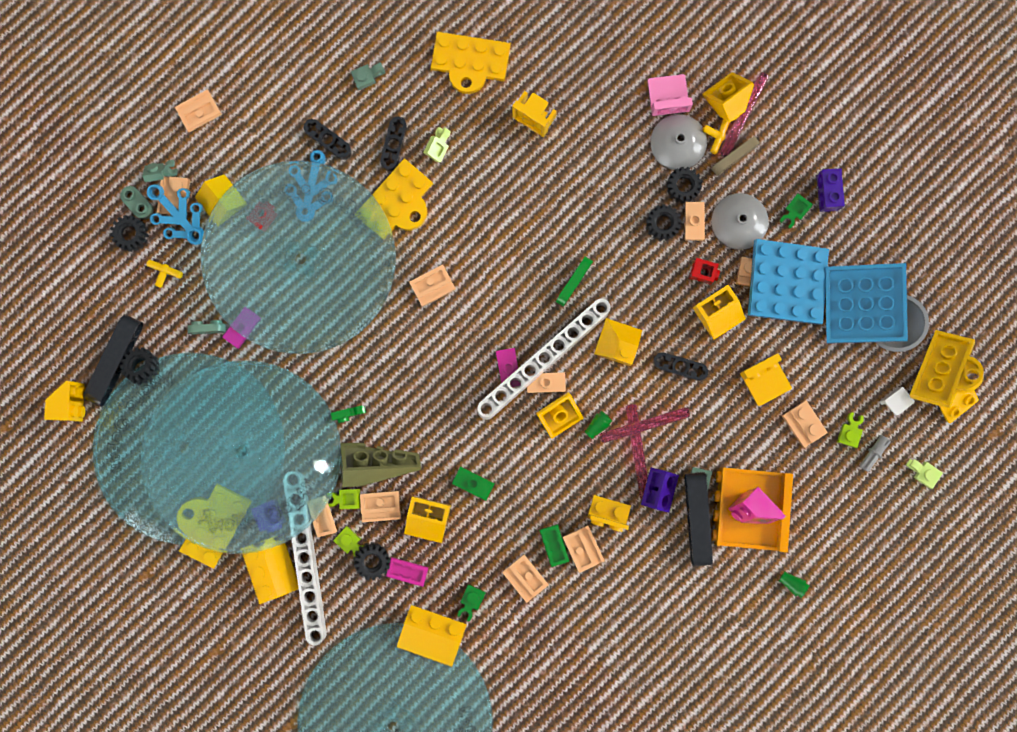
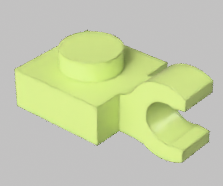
(436, 146)
(925, 472)

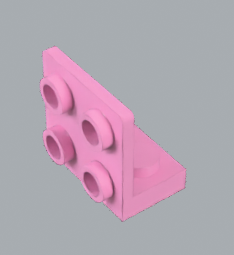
(669, 95)

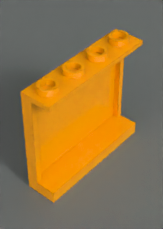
(751, 535)

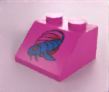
(755, 507)

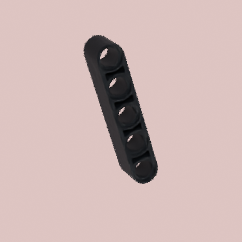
(109, 368)
(698, 519)

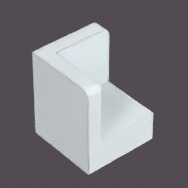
(897, 400)

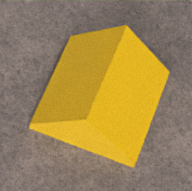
(212, 191)
(559, 415)

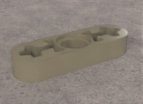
(735, 156)

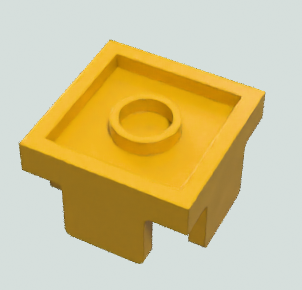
(532, 113)

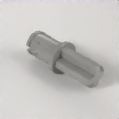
(875, 453)

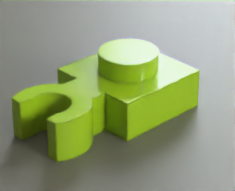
(850, 433)
(346, 499)
(348, 540)

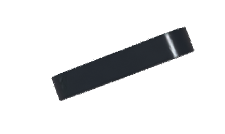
(391, 129)
(335, 151)
(693, 375)

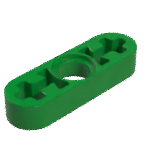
(574, 281)

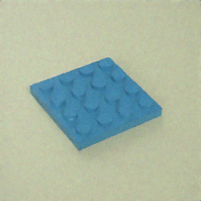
(788, 282)
(866, 303)

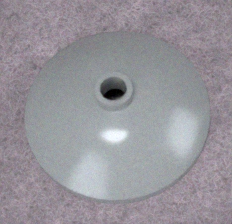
(676, 153)
(730, 229)
(917, 327)

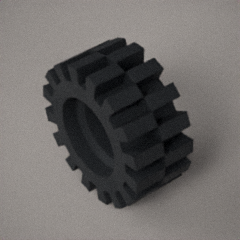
(687, 174)
(663, 211)
(137, 241)
(133, 359)
(376, 571)

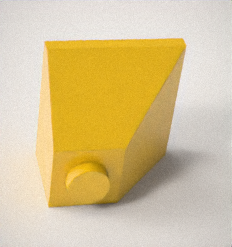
(729, 96)
(618, 342)

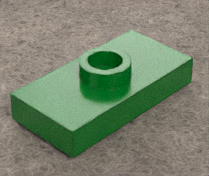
(473, 483)
(554, 545)

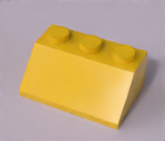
(271, 572)
(431, 635)

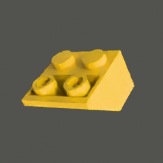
(720, 312)
(66, 403)
(427, 519)

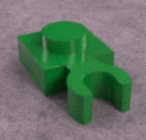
(798, 208)
(344, 415)
(472, 599)

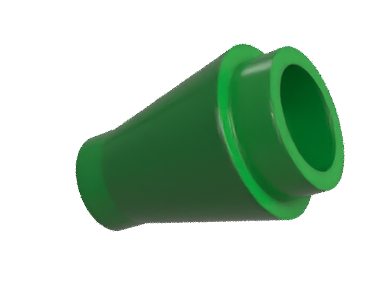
(598, 424)
(794, 584)

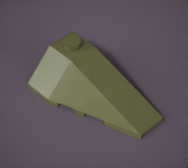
(369, 465)

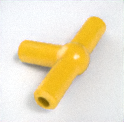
(718, 135)
(164, 270)

